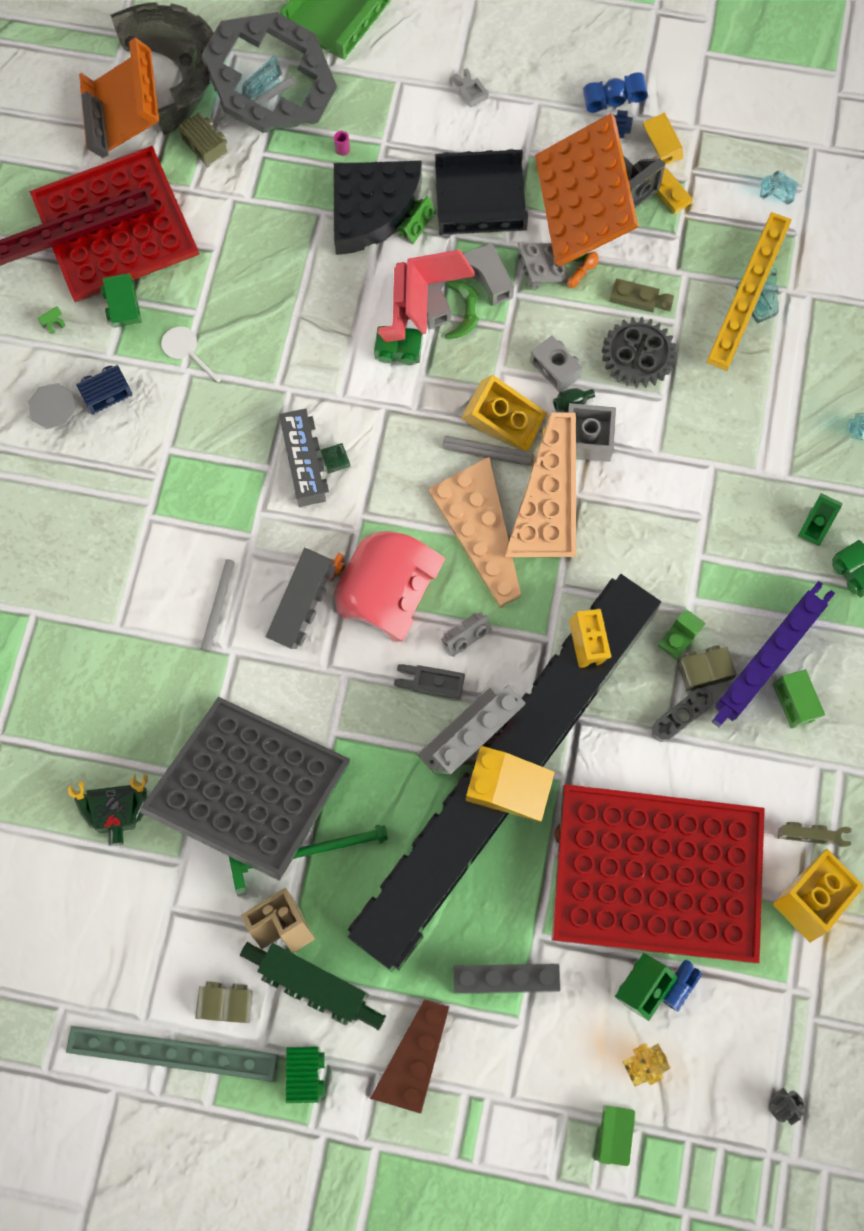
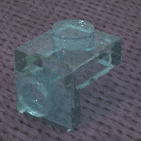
(779, 186)

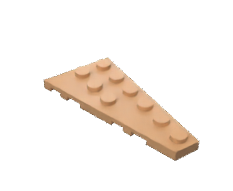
(548, 507)

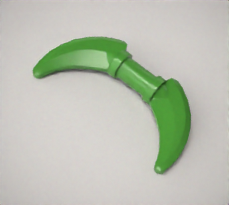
(470, 320)

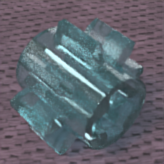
(856, 426)

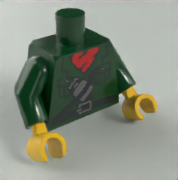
(112, 808)

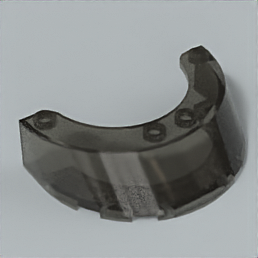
(180, 38)

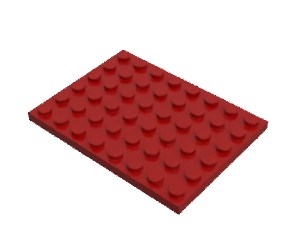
(659, 874)

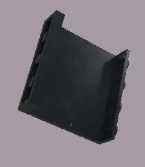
(480, 192)

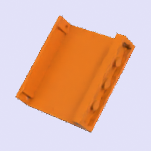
(126, 95)

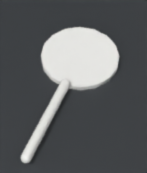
(181, 343)

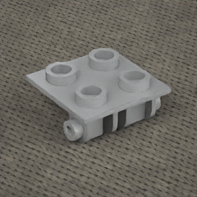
(540, 265)

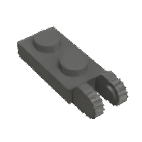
(432, 680)

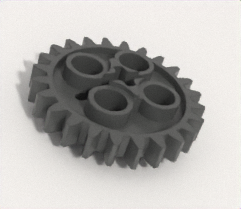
(618, 345)

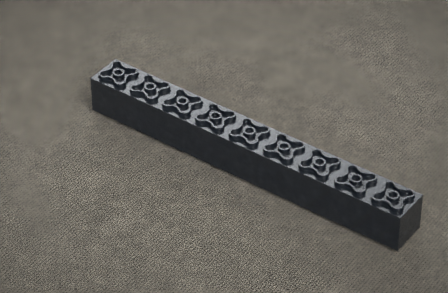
(452, 840)

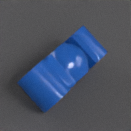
(615, 92)

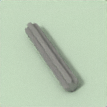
(488, 450)

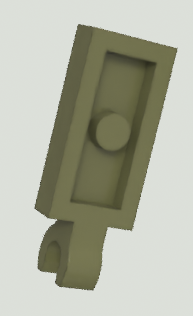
(640, 296)
(816, 834)

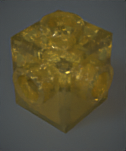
(646, 1064)

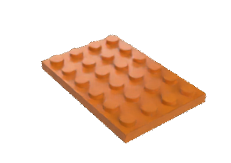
(586, 190)

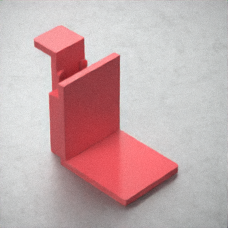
(411, 288)

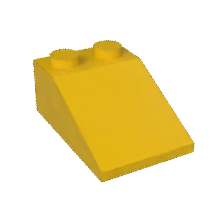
(504, 413)
(509, 784)
(818, 896)

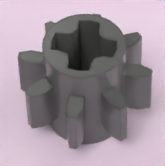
(787, 1106)

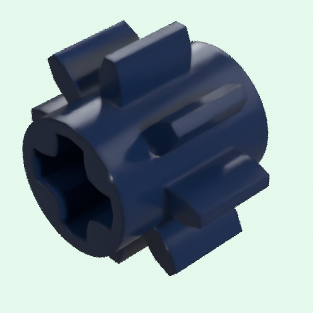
(623, 122)

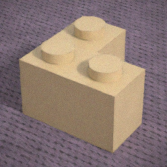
(276, 919)

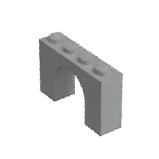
(488, 271)

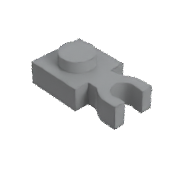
(471, 90)

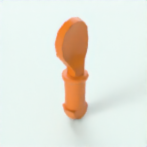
(590, 262)

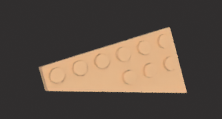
(476, 518)

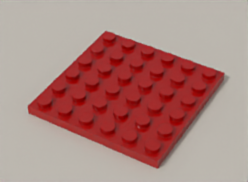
(131, 246)

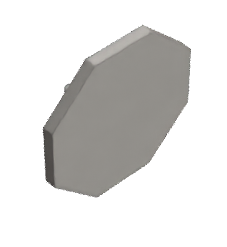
(52, 406)

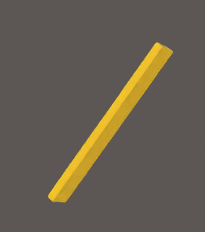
(748, 291)

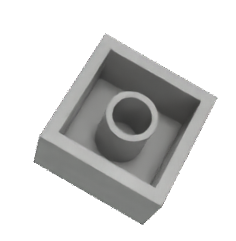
(594, 431)

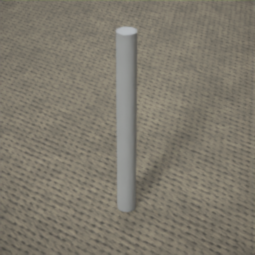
(265, 96)
(217, 605)

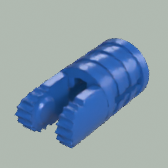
(683, 985)

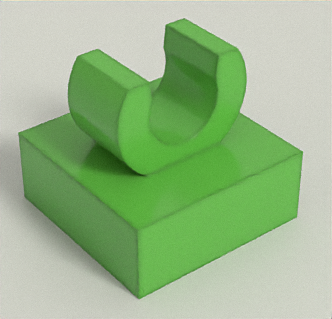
(51, 317)

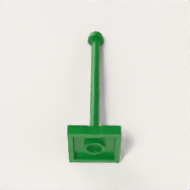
(379, 834)

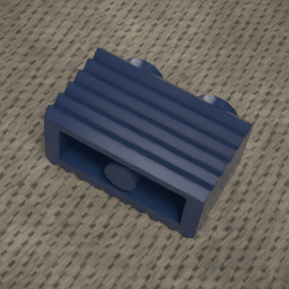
(104, 389)

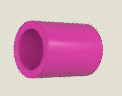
(342, 143)

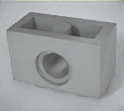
(557, 375)

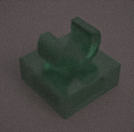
(335, 458)

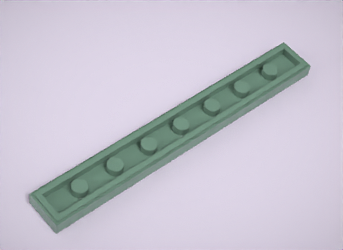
(172, 1053)

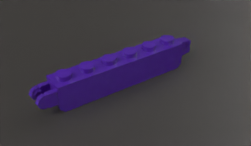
(771, 655)

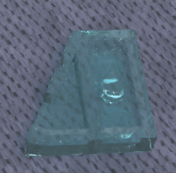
(767, 304)

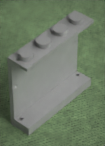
(470, 730)

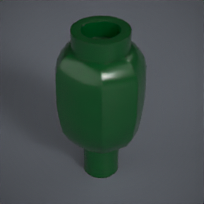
(572, 396)

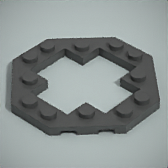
(227, 79)

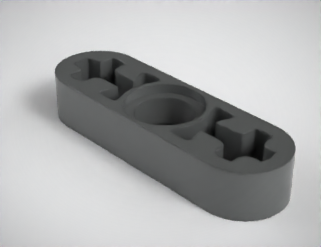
(691, 698)

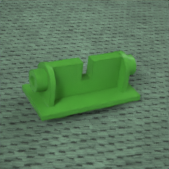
(420, 216)

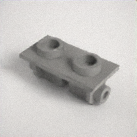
(475, 628)

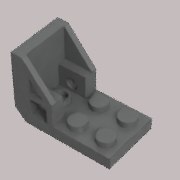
(644, 178)

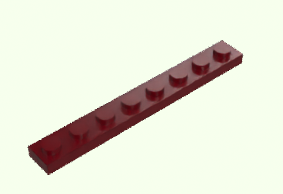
(75, 225)

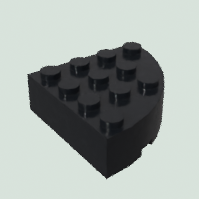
(372, 201)

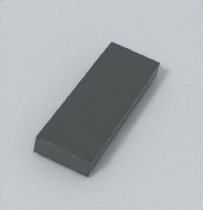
(94, 124)

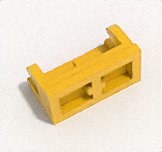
(664, 138)
(589, 637)

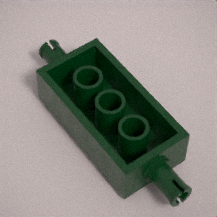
(313, 983)

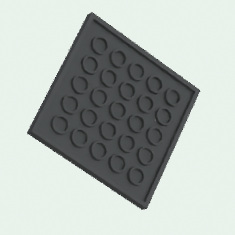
(246, 787)

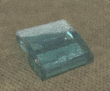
(262, 79)

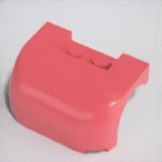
(386, 581)

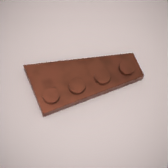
(411, 1067)

